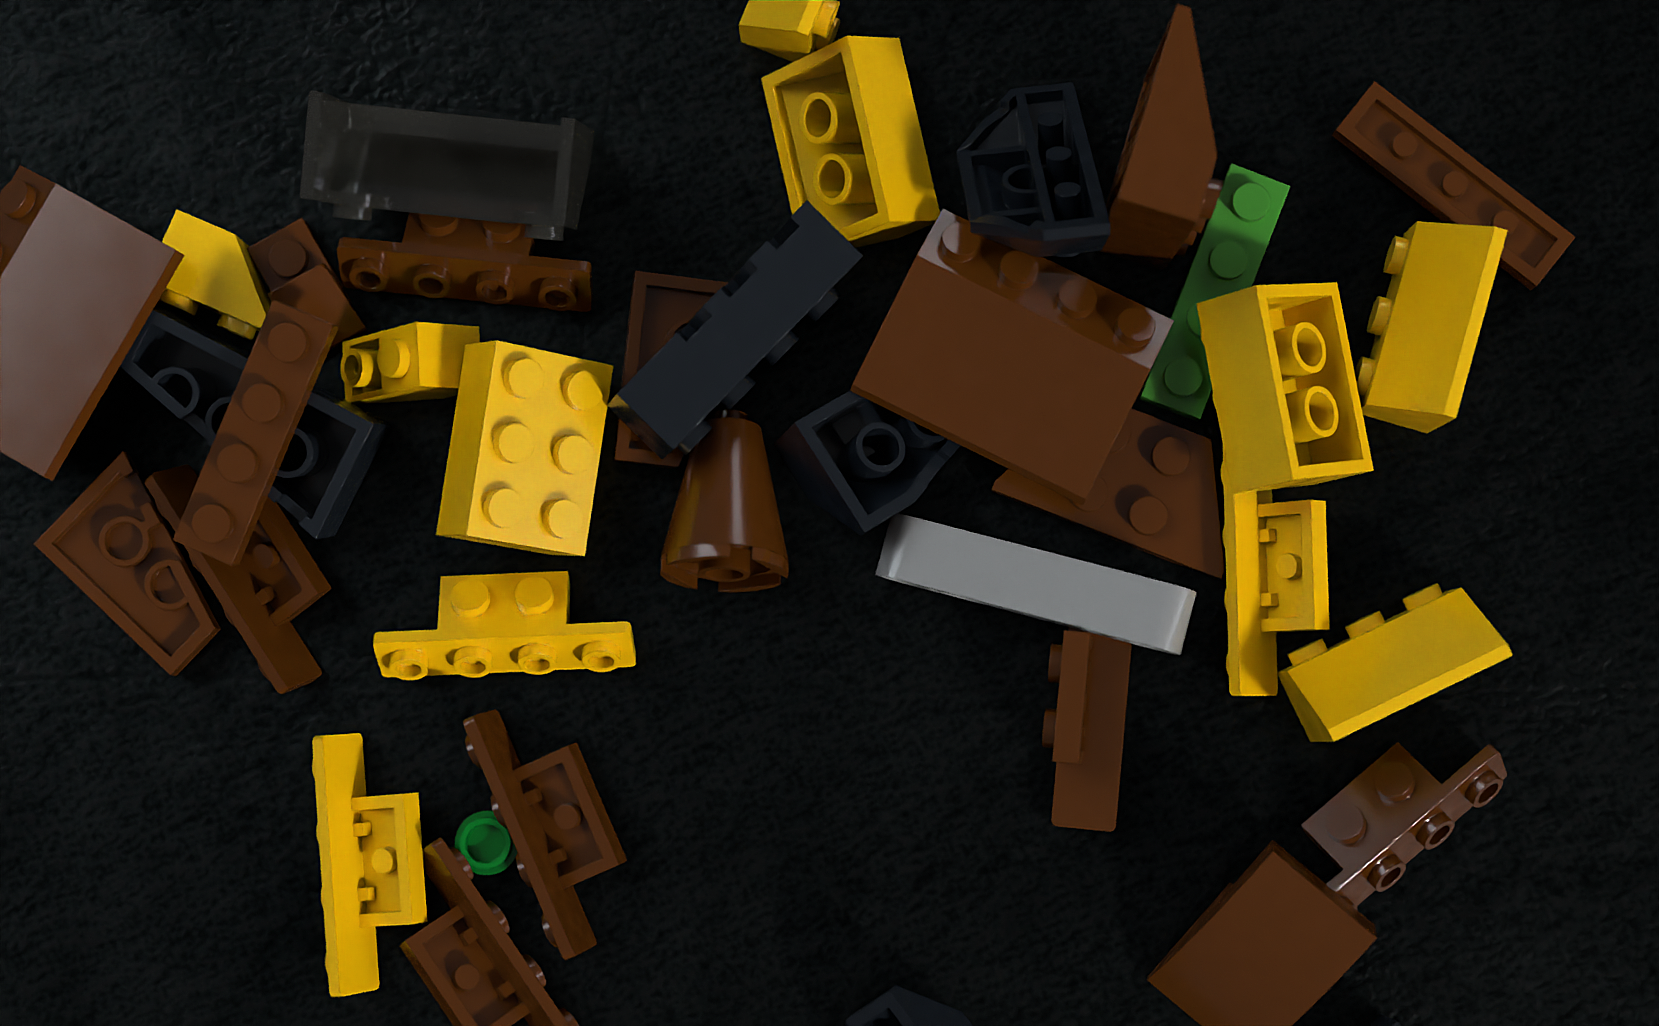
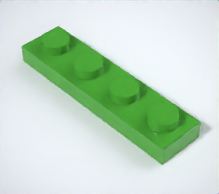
(1221, 265)

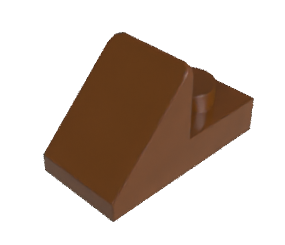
(304, 278)

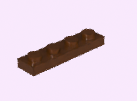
(1451, 182)
(255, 433)

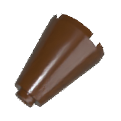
(726, 513)

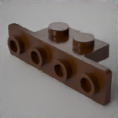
(466, 262)
(262, 592)
(1087, 728)
(1394, 815)
(553, 823)
(470, 957)

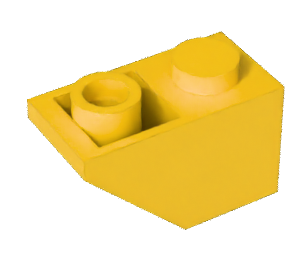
(789, 26)
(215, 276)
(406, 363)

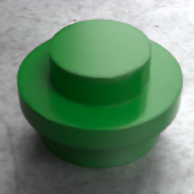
(485, 843)

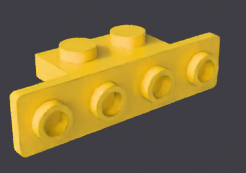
(1271, 581)
(504, 627)
(367, 862)

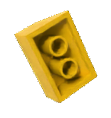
(853, 139)
(1428, 323)
(1390, 662)

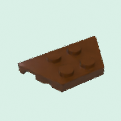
(1149, 495)

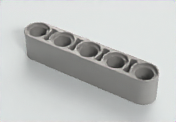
(1036, 583)

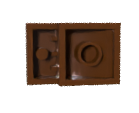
(1264, 947)

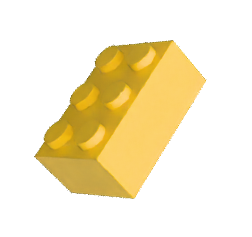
(1284, 386)
(524, 449)

